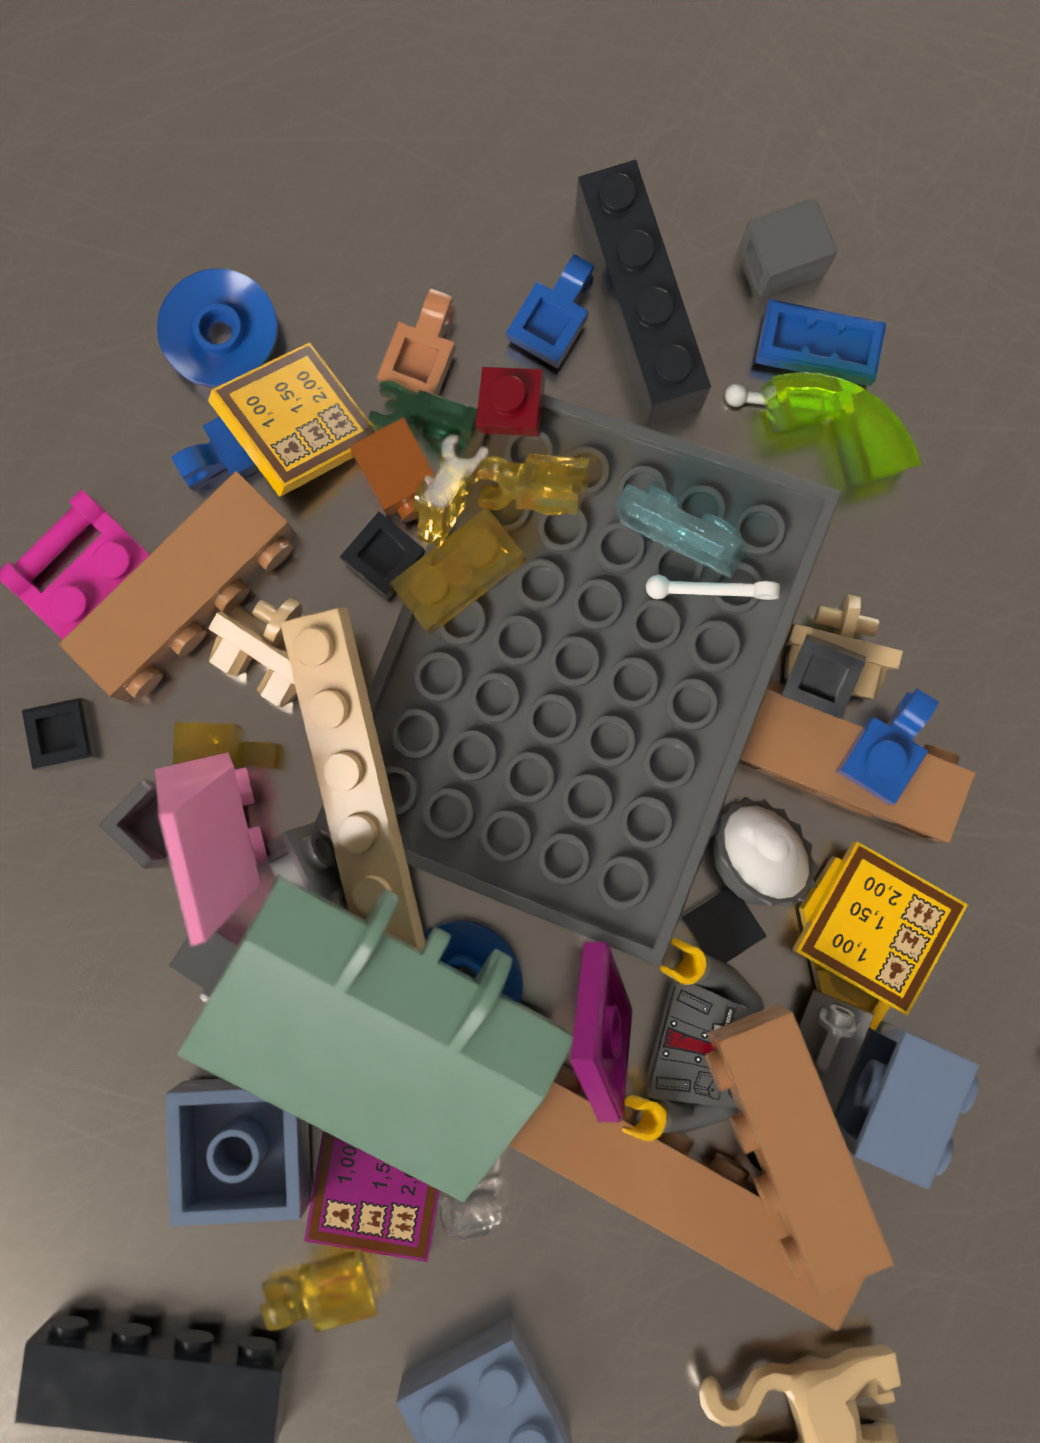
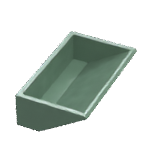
(377, 1038)

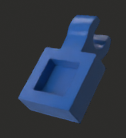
(552, 318)
(222, 452)
(884, 754)

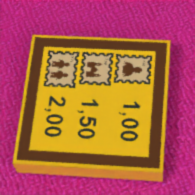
(291, 418)
(880, 927)

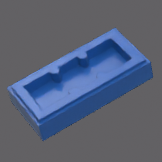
(820, 342)

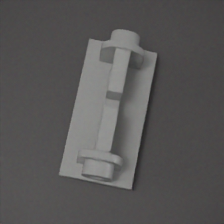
(309, 861)
(833, 1039)

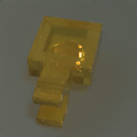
(540, 484)
(445, 495)
(204, 740)
(328, 1291)

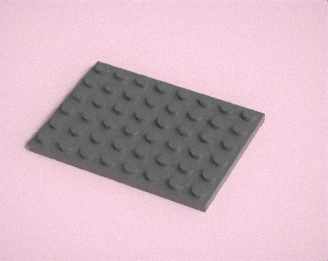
(567, 723)

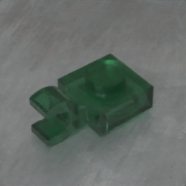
(429, 413)

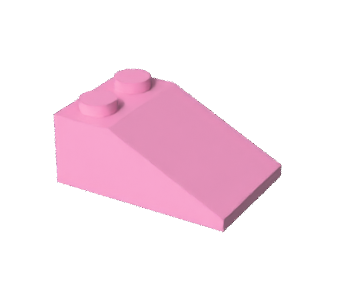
(209, 839)

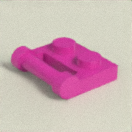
(87, 578)

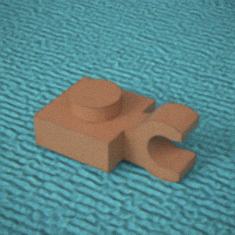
(419, 354)

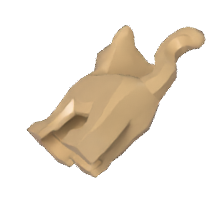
(819, 1395)

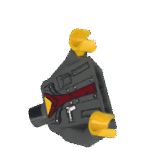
(702, 999)

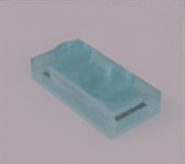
(658, 517)

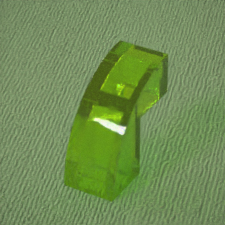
(865, 430)

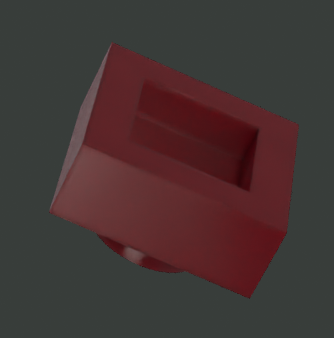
(510, 401)

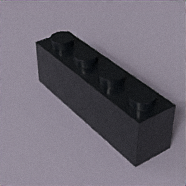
(641, 293)
(153, 1383)

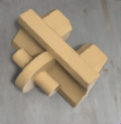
(846, 623)
(260, 637)

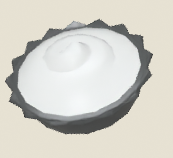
(763, 854)

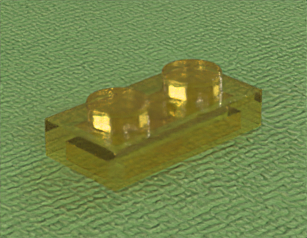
(458, 571)

